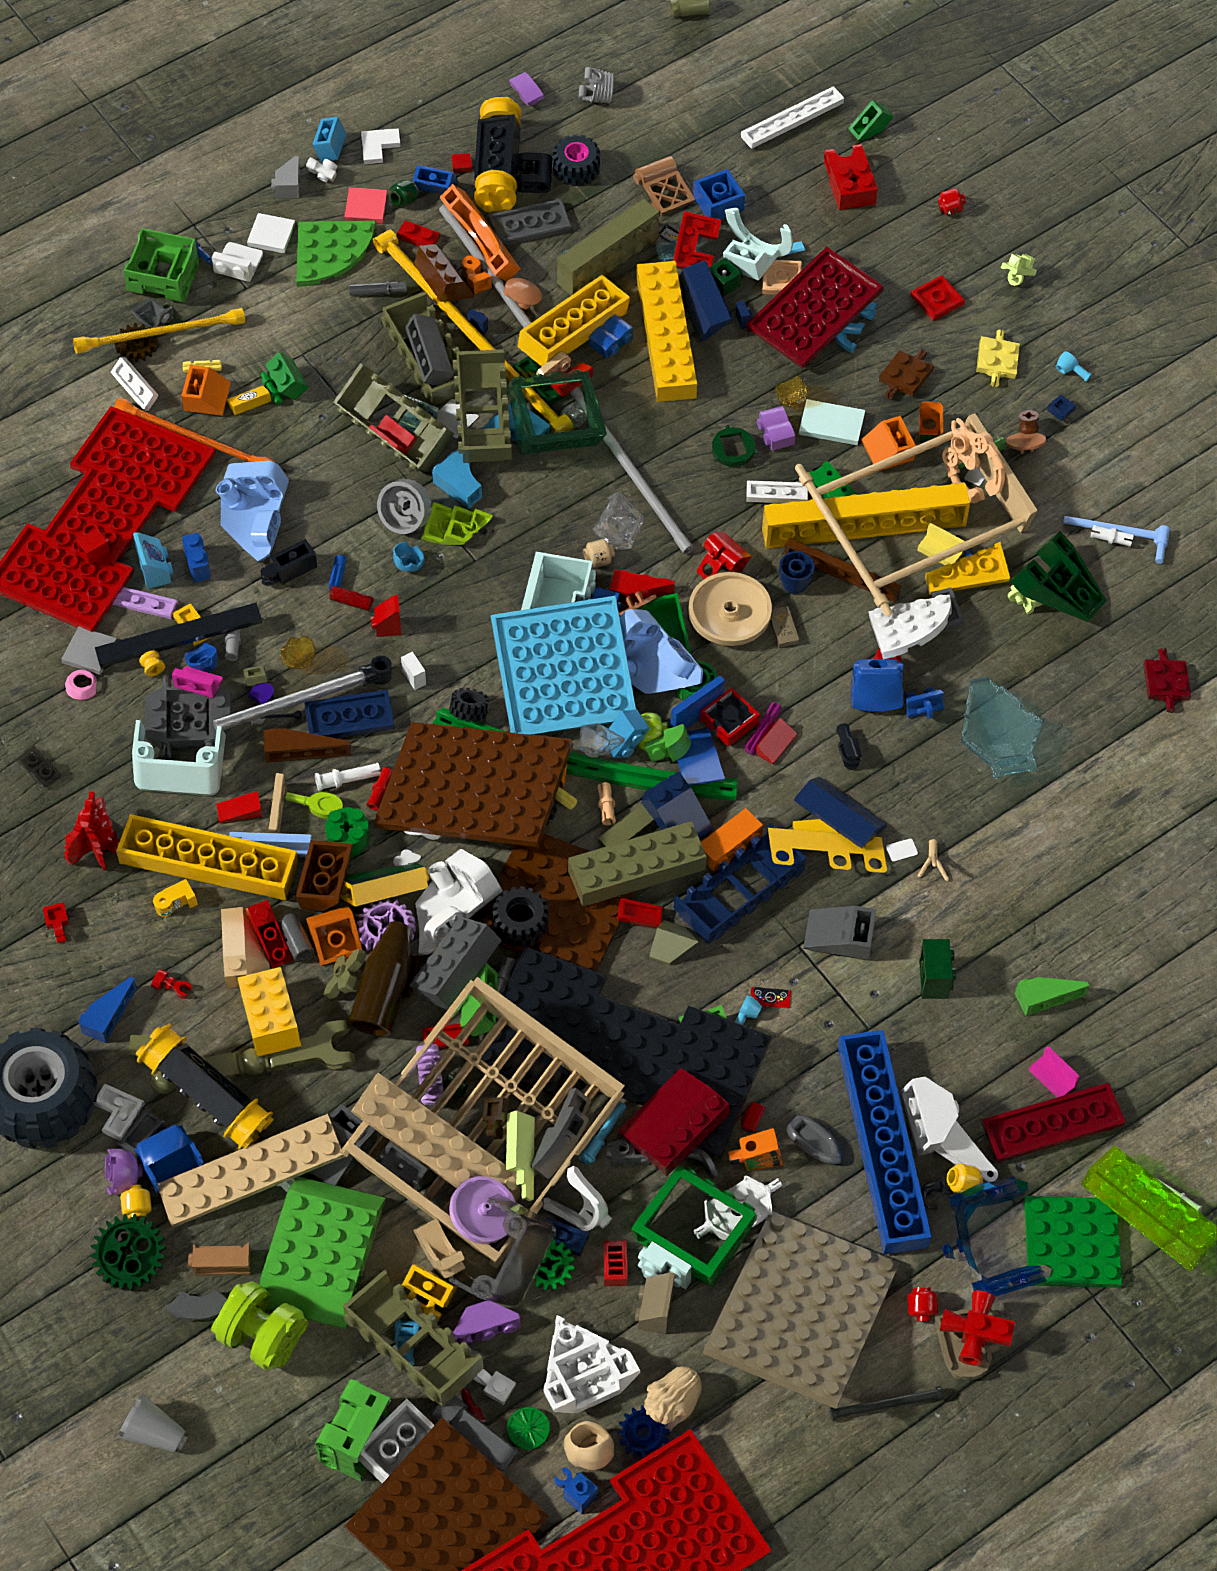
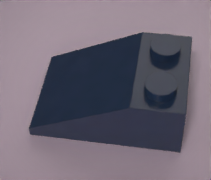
(675, 803)

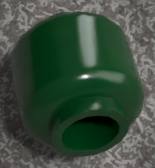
(403, 193)

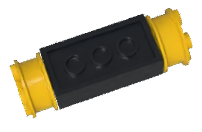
(497, 154)
(205, 1085)

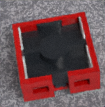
(730, 716)

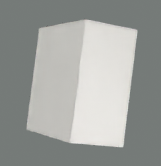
(413, 671)

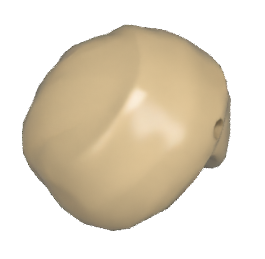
(589, 1446)

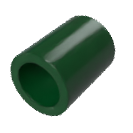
(461, 1089)

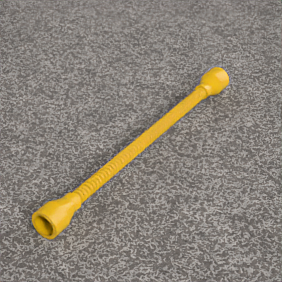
(84, 344)

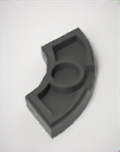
(197, 1308)

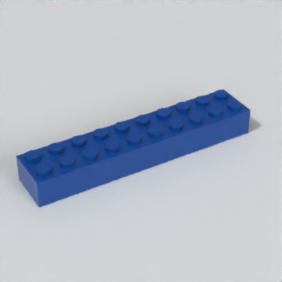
(884, 1142)

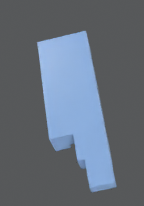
(295, 842)

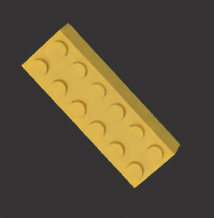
(573, 320)

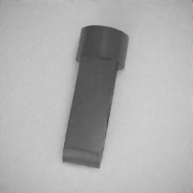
(476, 1432)

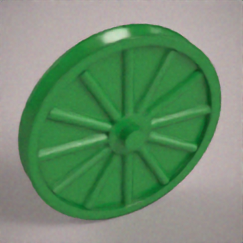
(528, 1428)

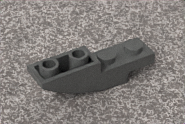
(562, 1138)

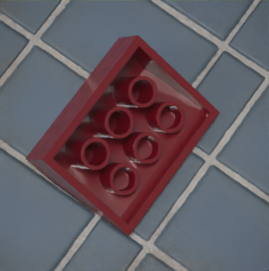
(675, 1121)

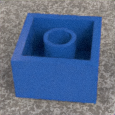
(718, 193)

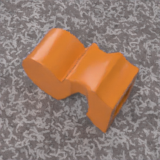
(472, 272)

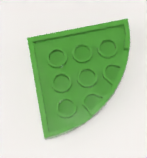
(330, 248)

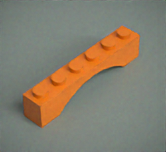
(494, 251)

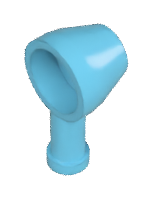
(1068, 362)
(749, 1009)

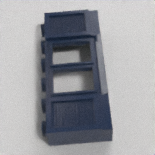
(709, 916)

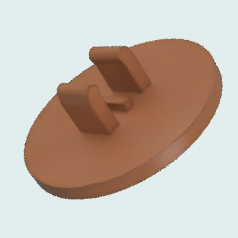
(1025, 441)
(637, 604)

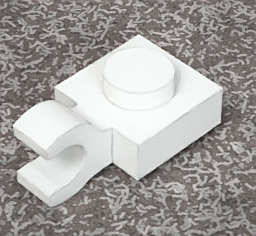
(497, 1386)

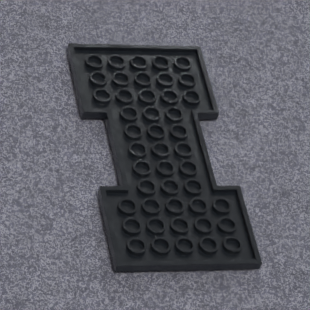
(628, 1042)

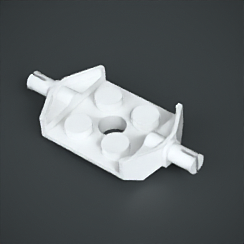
(719, 1216)

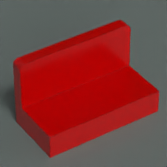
(394, 434)

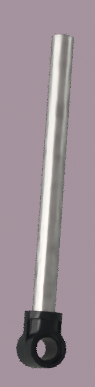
(376, 672)

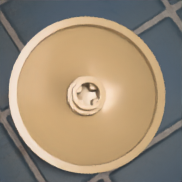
(730, 608)

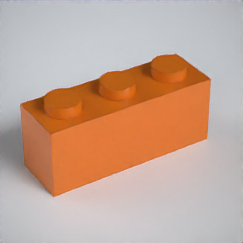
(730, 837)

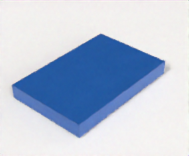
(689, 710)

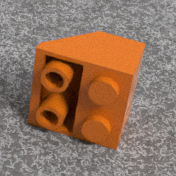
(205, 391)
(888, 440)

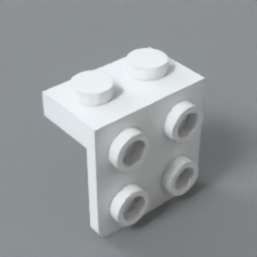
(237, 261)

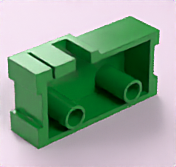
(827, 474)

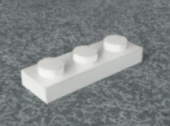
(134, 383)
(775, 492)

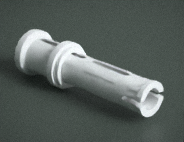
(337, 778)

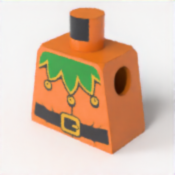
(758, 1151)

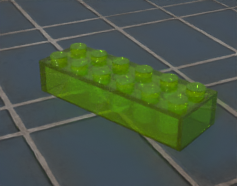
(1151, 1208)

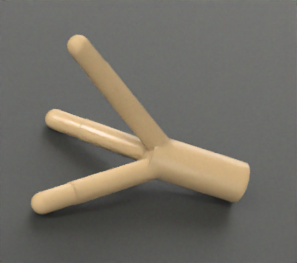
(935, 861)

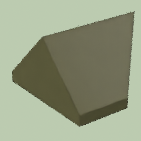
(671, 942)

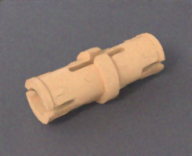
(606, 803)

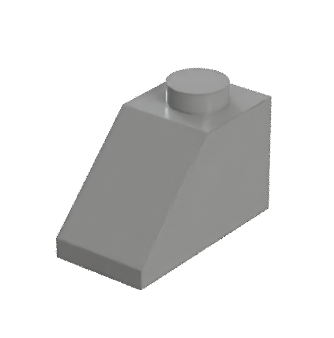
(287, 179)

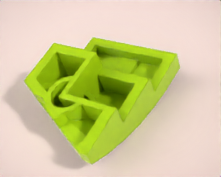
(453, 524)

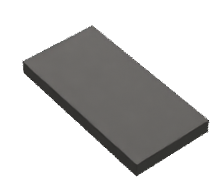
(530, 222)

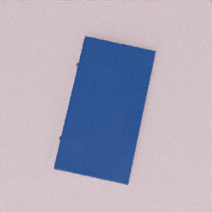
(701, 761)

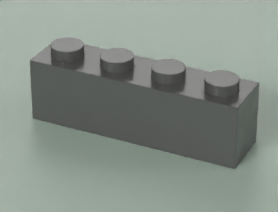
(429, 350)

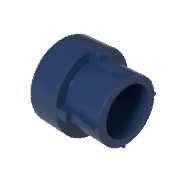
(796, 571)

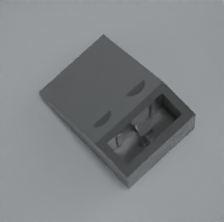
(841, 931)
(345, 1125)

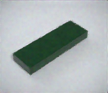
(527, 369)

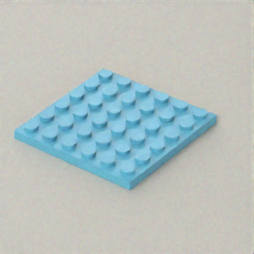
(563, 666)

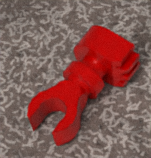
(161, 978)

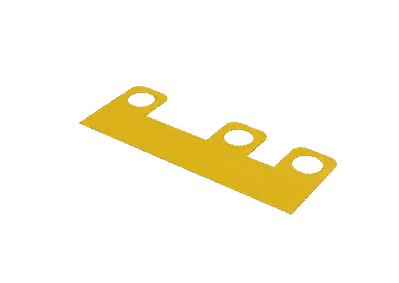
(832, 842)

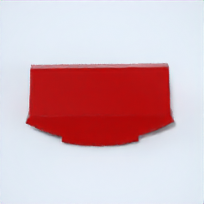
(752, 1117)

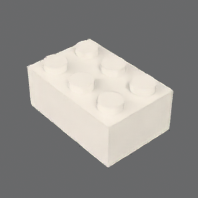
(394, 1440)

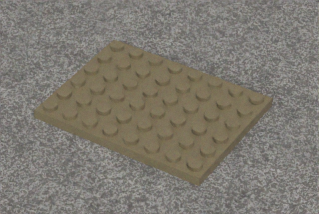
(802, 1309)

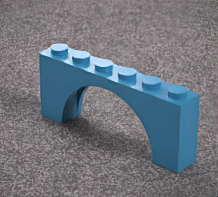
(455, 476)

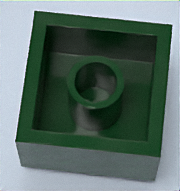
(936, 968)

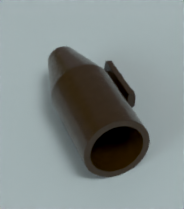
(385, 982)

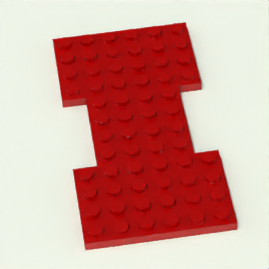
(127, 474)
(669, 1518)

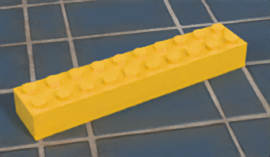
(867, 515)

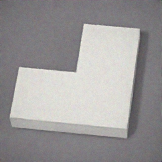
(375, 141)
(123, 1109)

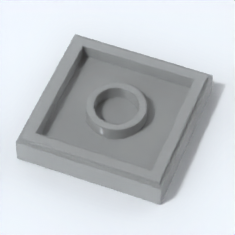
(82, 651)

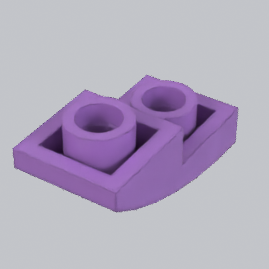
(527, 89)

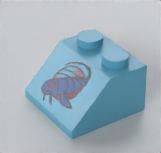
(153, 560)

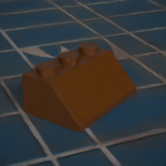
(441, 274)
(323, 875)

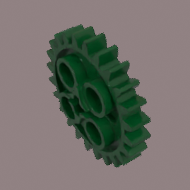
(109, 1244)

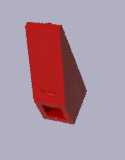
(630, 583)
(268, 933)

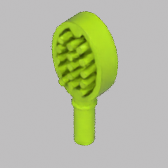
(319, 803)

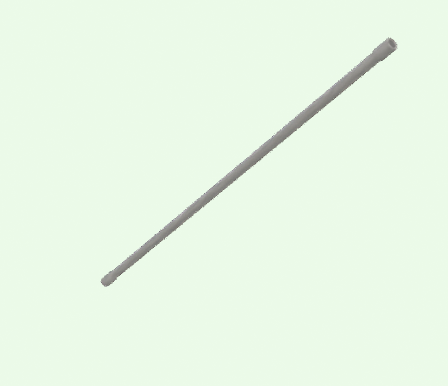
(679, 537)

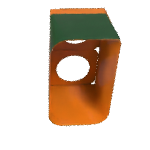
(934, 411)

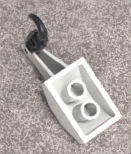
(934, 1128)

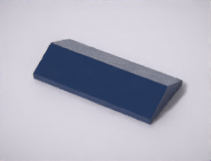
(703, 300)
(839, 812)

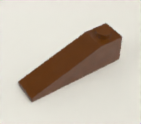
(296, 745)

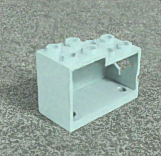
(558, 581)

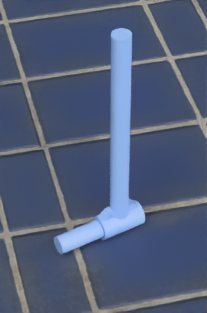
(1160, 535)

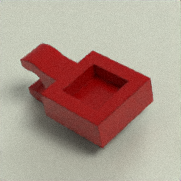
(56, 918)

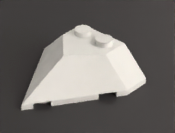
(585, 1369)

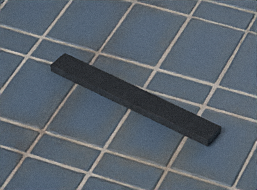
(178, 635)

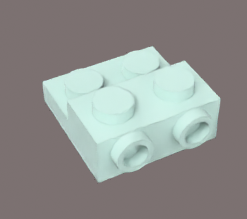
(659, 1261)

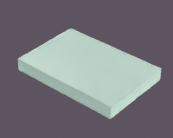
(831, 422)

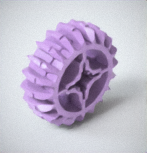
(379, 917)
(424, 1067)

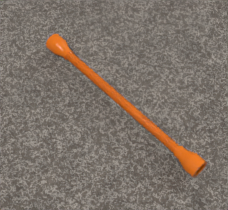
(127, 406)

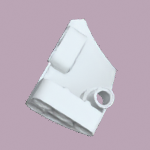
(454, 892)

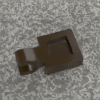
(494, 1113)

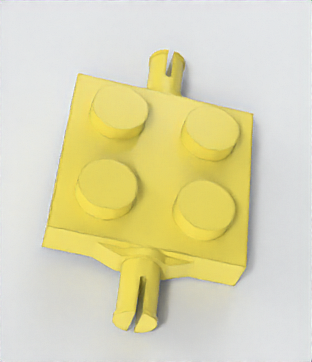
(997, 357)

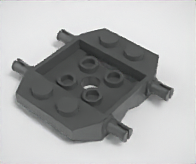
(183, 705)

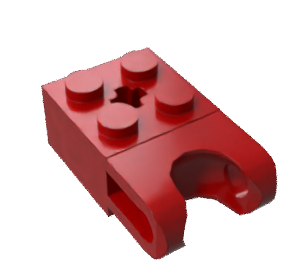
(851, 178)

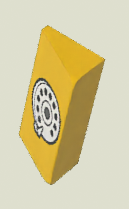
(249, 400)

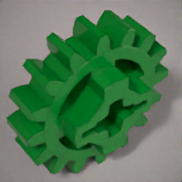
(559, 1263)

